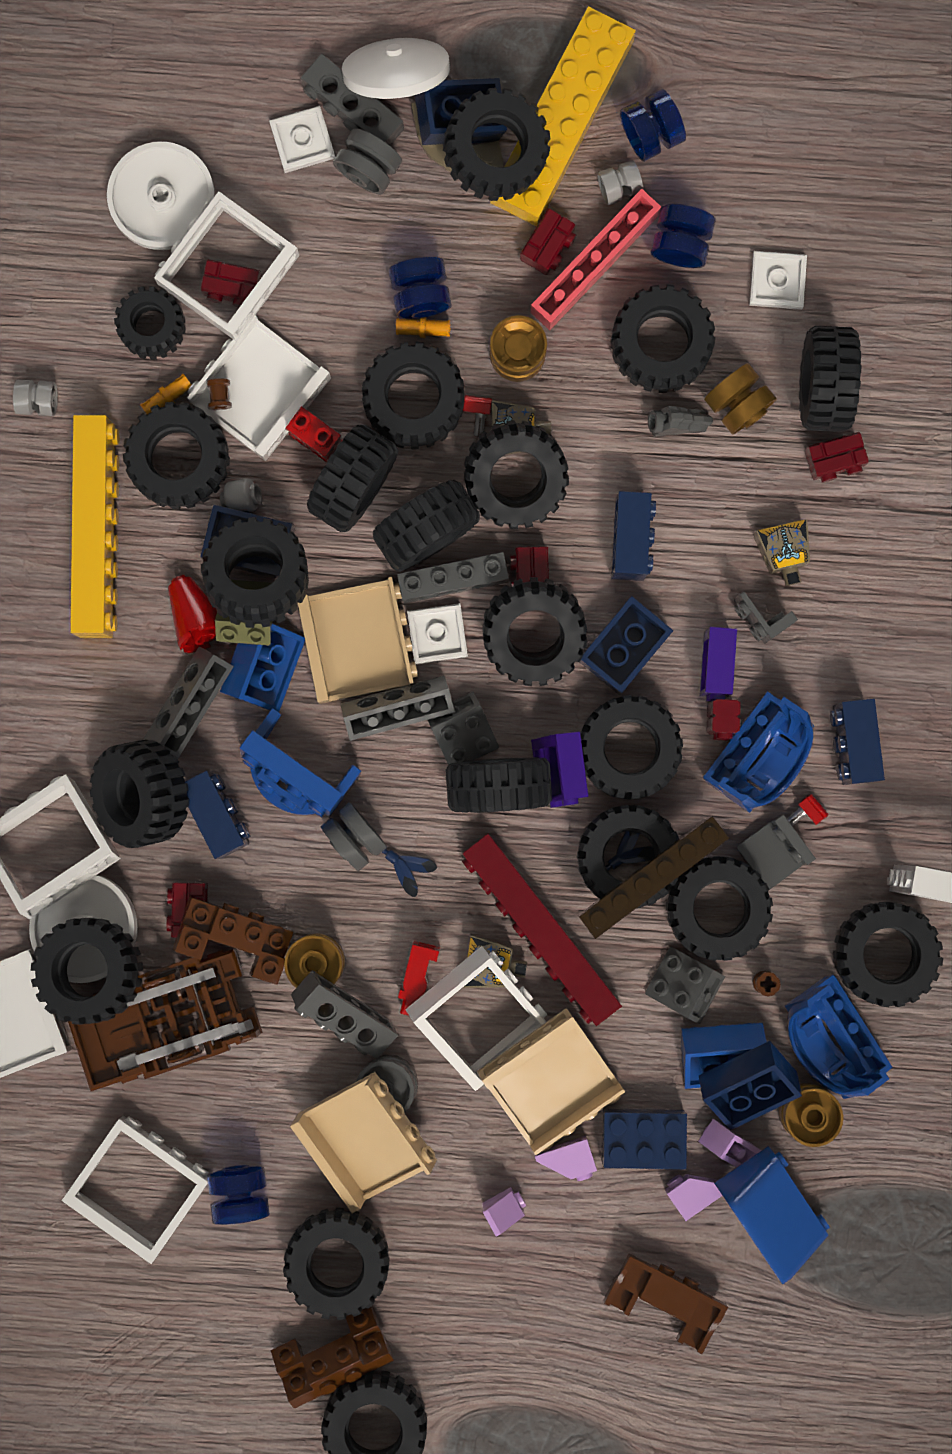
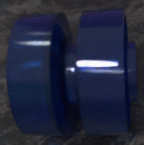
(654, 124)
(683, 236)
(420, 287)
(237, 1186)

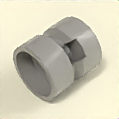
(620, 182)
(35, 397)

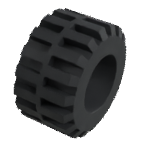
(141, 303)

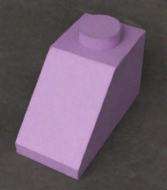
(727, 1144)
(569, 1159)
(692, 1193)
(503, 1210)

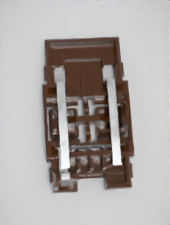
(125, 1048)

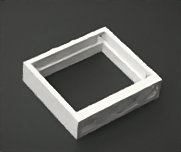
(196, 231)
(74, 876)
(921, 882)
(453, 983)
(111, 1224)

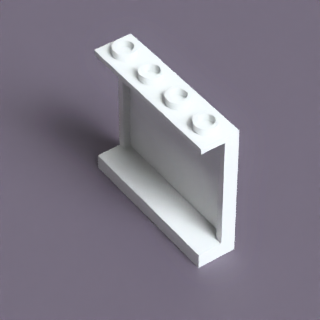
(265, 387)
(26, 1028)

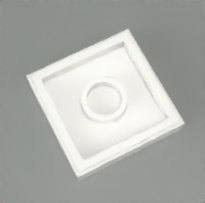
(302, 139)
(778, 280)
(437, 634)

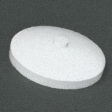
(395, 68)
(158, 193)
(93, 899)

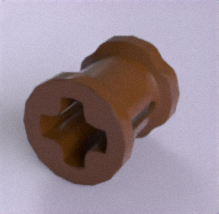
(219, 394)
(761, 976)

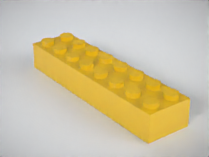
(571, 105)
(94, 526)

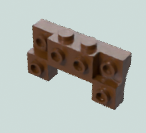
(237, 930)
(670, 1294)
(334, 1363)

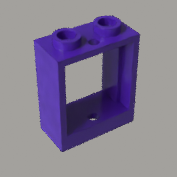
(718, 663)
(566, 766)

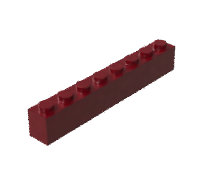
(542, 930)

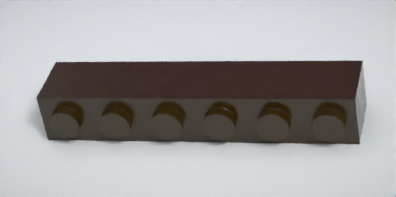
(653, 876)

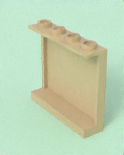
(357, 641)
(551, 1082)
(363, 1141)

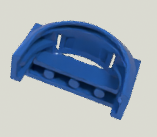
(271, 764)
(776, 766)
(818, 1054)

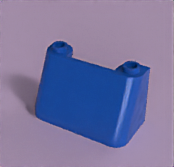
(774, 1212)

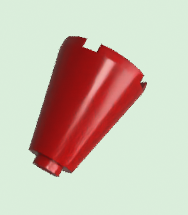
(191, 614)

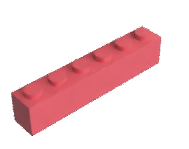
(595, 259)

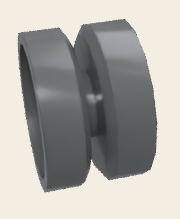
(367, 161)
(350, 839)
(397, 1075)

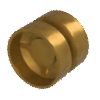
(518, 348)
(745, 405)
(314, 953)
(813, 1117)

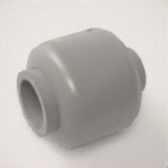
(241, 495)

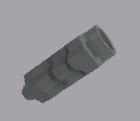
(678, 420)

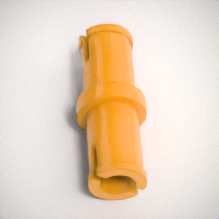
(423, 327)
(167, 394)

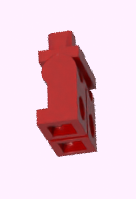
(313, 434)
(415, 978)

